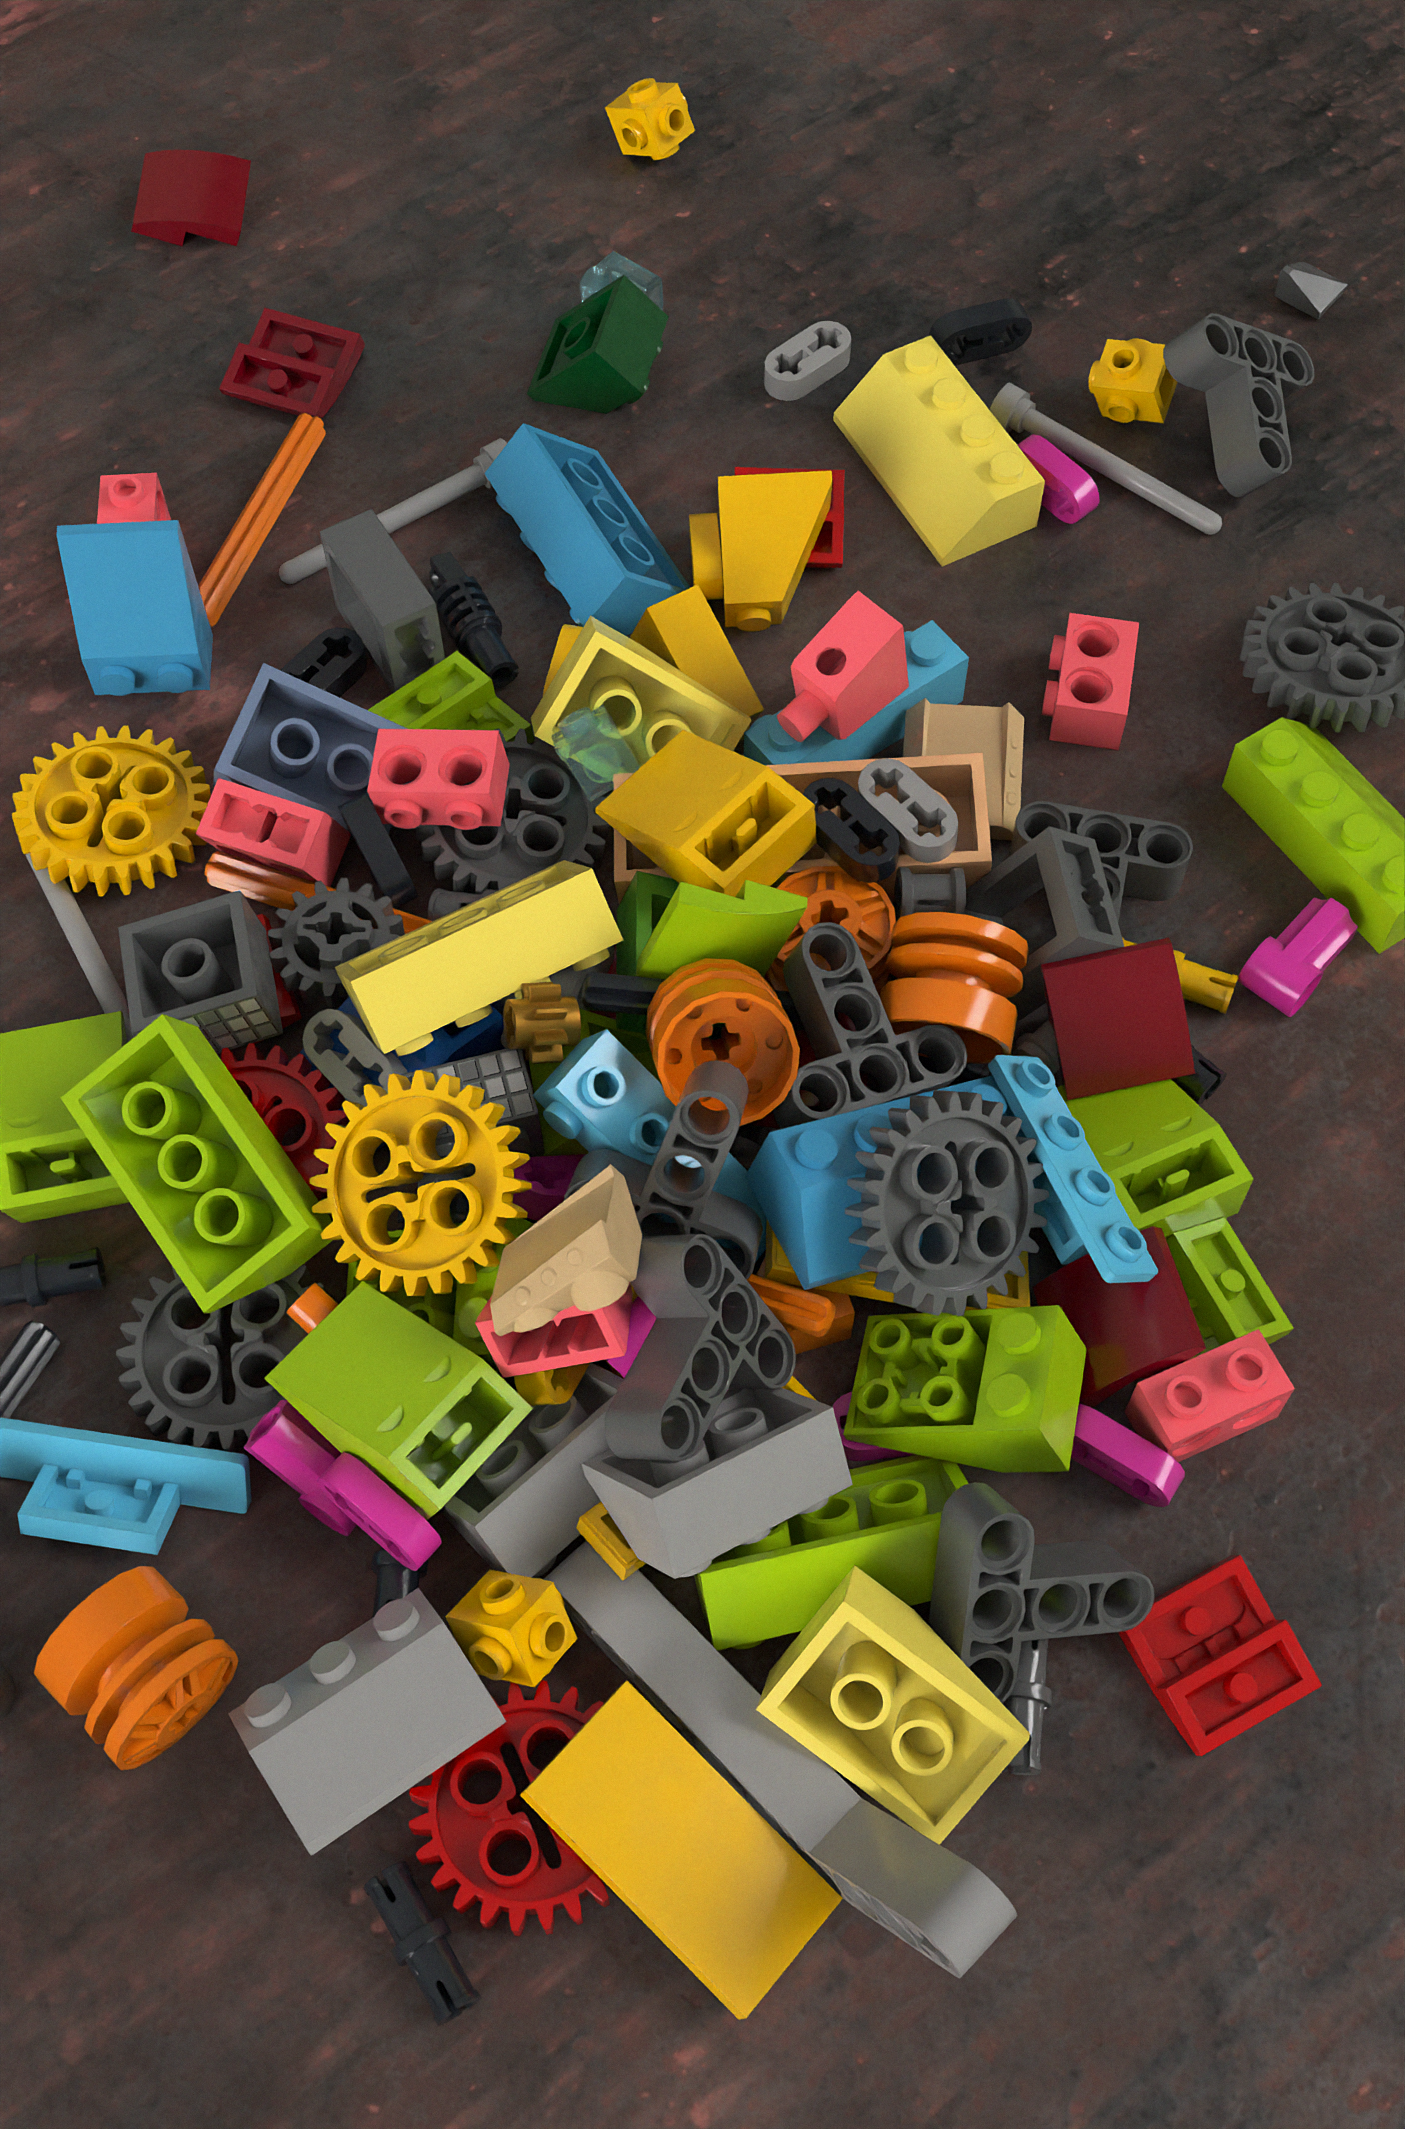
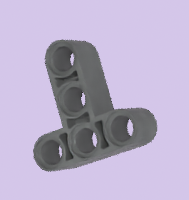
(1245, 387)
(1129, 844)
(868, 1049)
(683, 1190)
(705, 1340)
(1005, 1590)

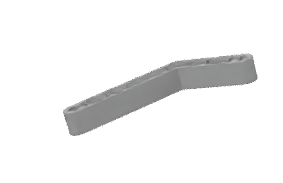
(860, 1851)

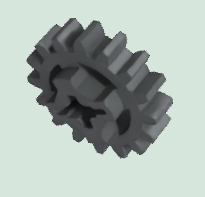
(327, 934)

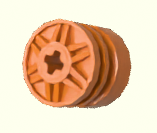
(847, 902)
(956, 976)
(754, 1037)
(135, 1666)

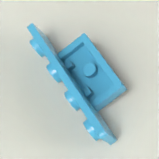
(1082, 1199)
(115, 1486)

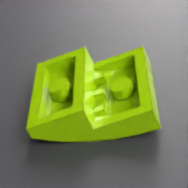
(452, 698)
(721, 926)
(1224, 1286)

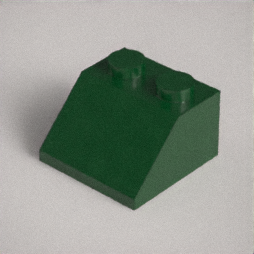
(601, 350)

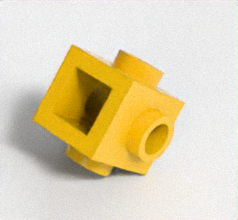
(650, 119)
(1132, 381)
(512, 1627)

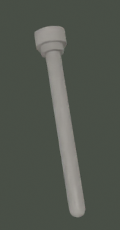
(1017, 412)
(407, 510)
(84, 946)

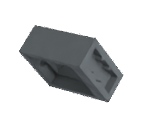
(382, 599)
(1069, 871)

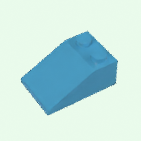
(136, 607)

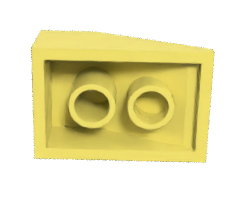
(639, 690)
(891, 1707)

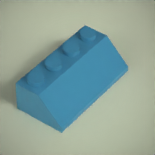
(583, 529)
(805, 1190)

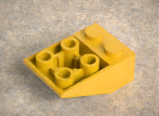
(712, 816)

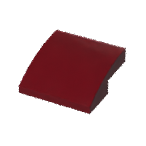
(191, 194)
(293, 364)
(1118, 1018)
(1126, 1326)

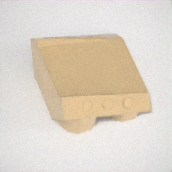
(975, 729)
(570, 1257)

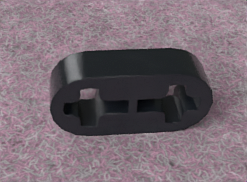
(982, 330)
(332, 676)
(856, 824)
(377, 850)

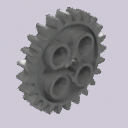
(1328, 656)
(536, 821)
(947, 1202)
(169, 1356)

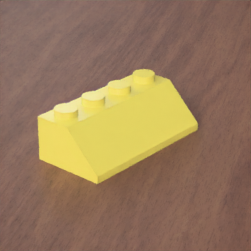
(940, 452)
(479, 956)

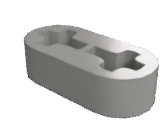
(812, 364)
(915, 803)
(346, 1070)

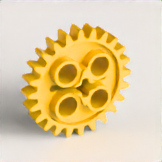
(111, 810)
(431, 1244)

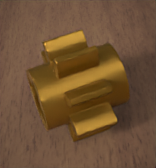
(542, 1022)

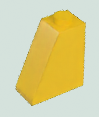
(767, 540)
(691, 640)

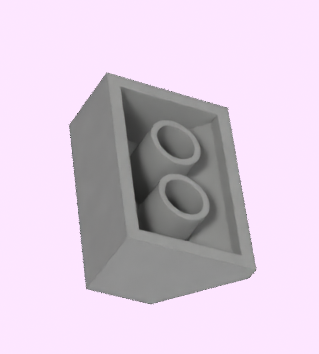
(754, 1468)
(533, 1486)
(365, 1719)

